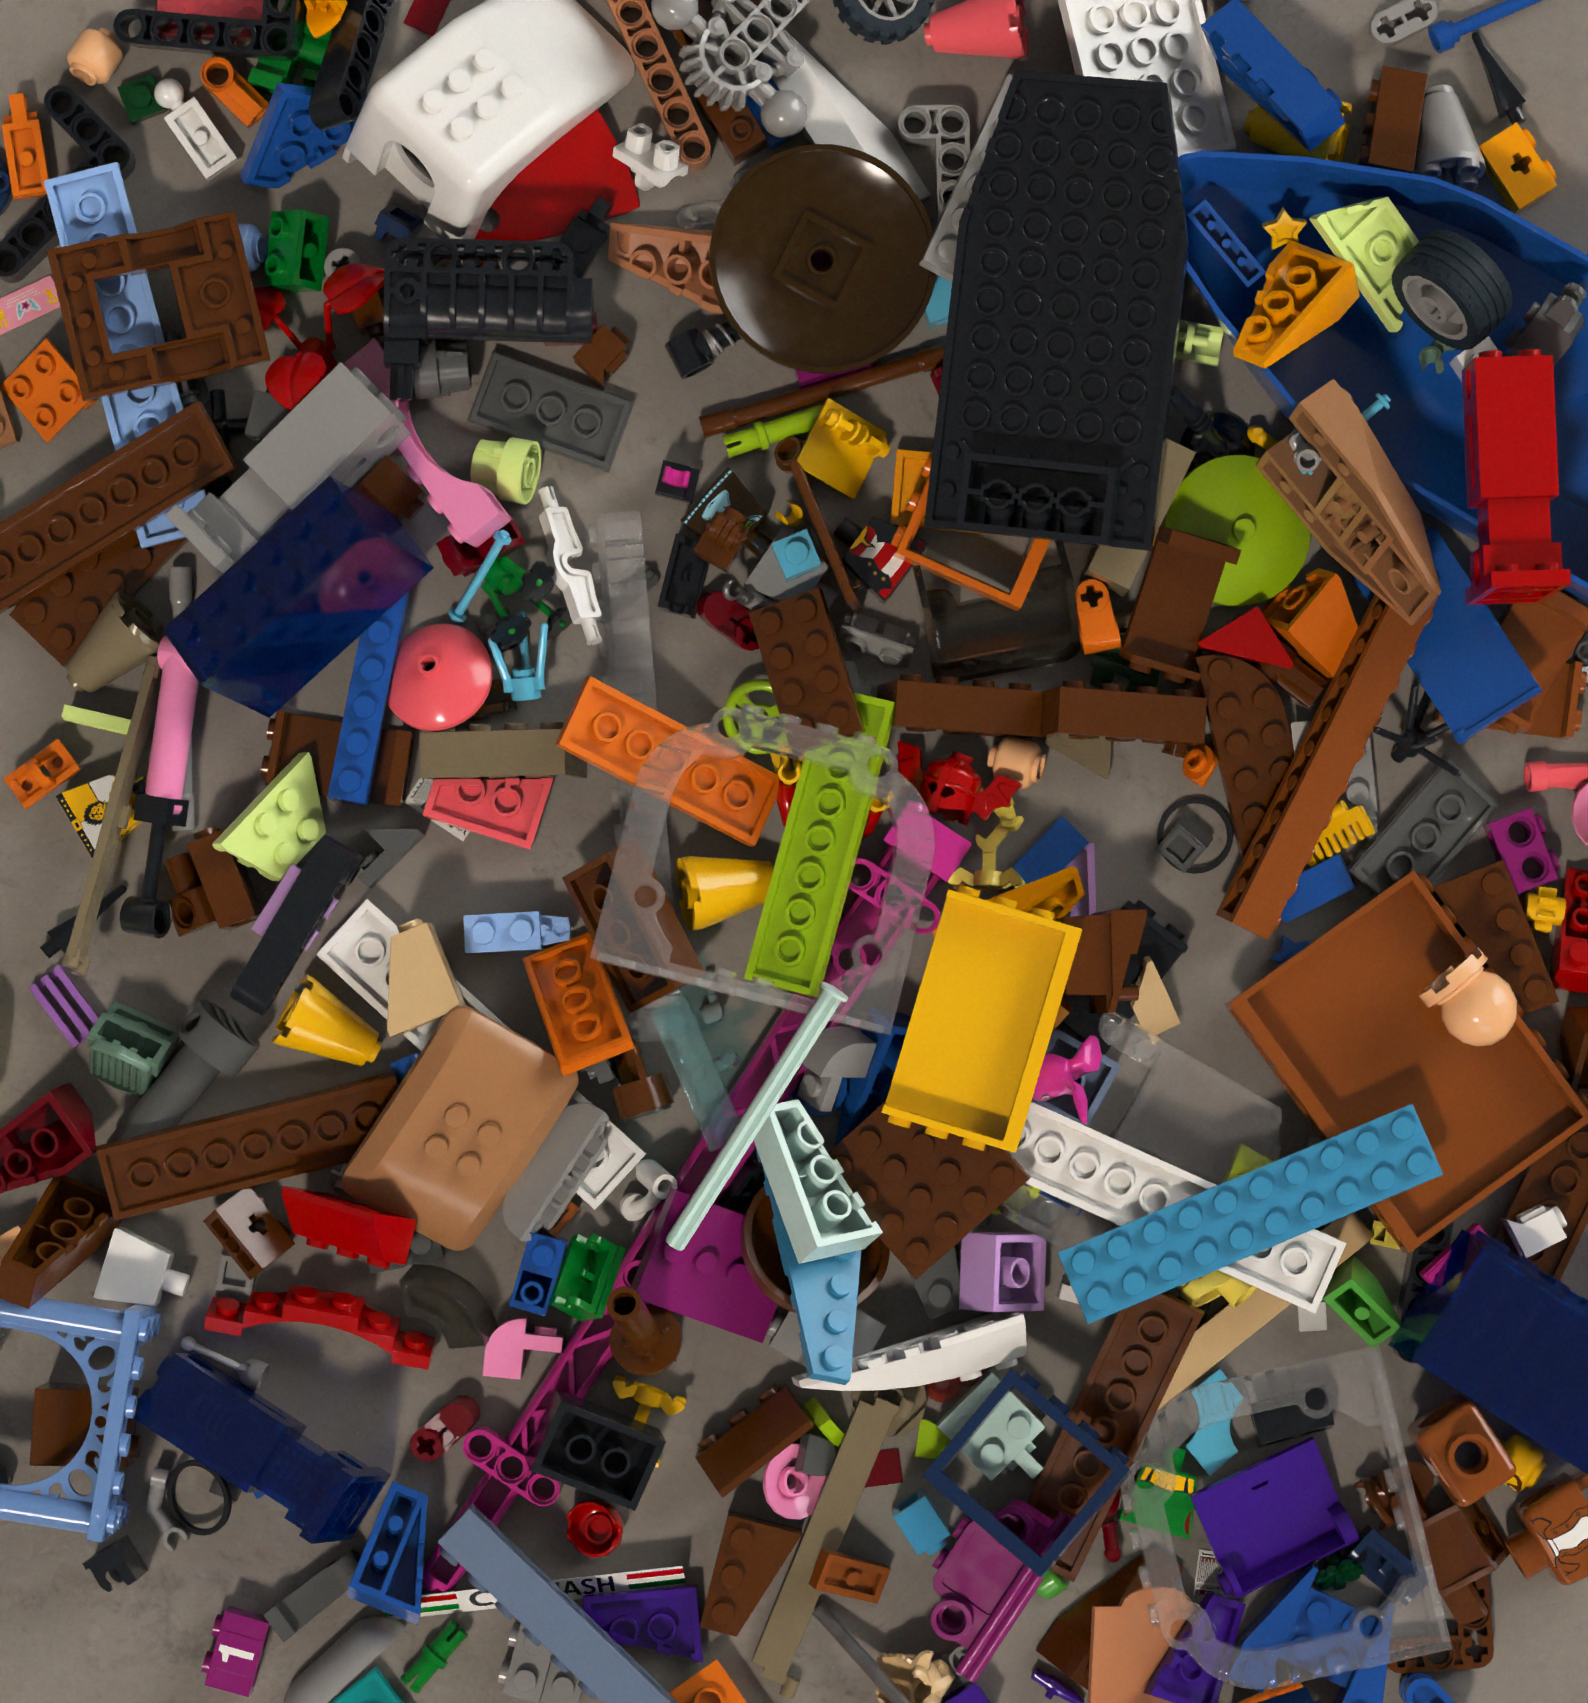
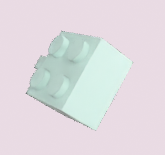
(1003, 1437)

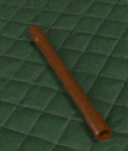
(732, 418)

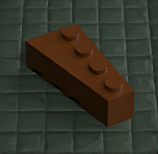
(1496, 923)
(56, 1239)

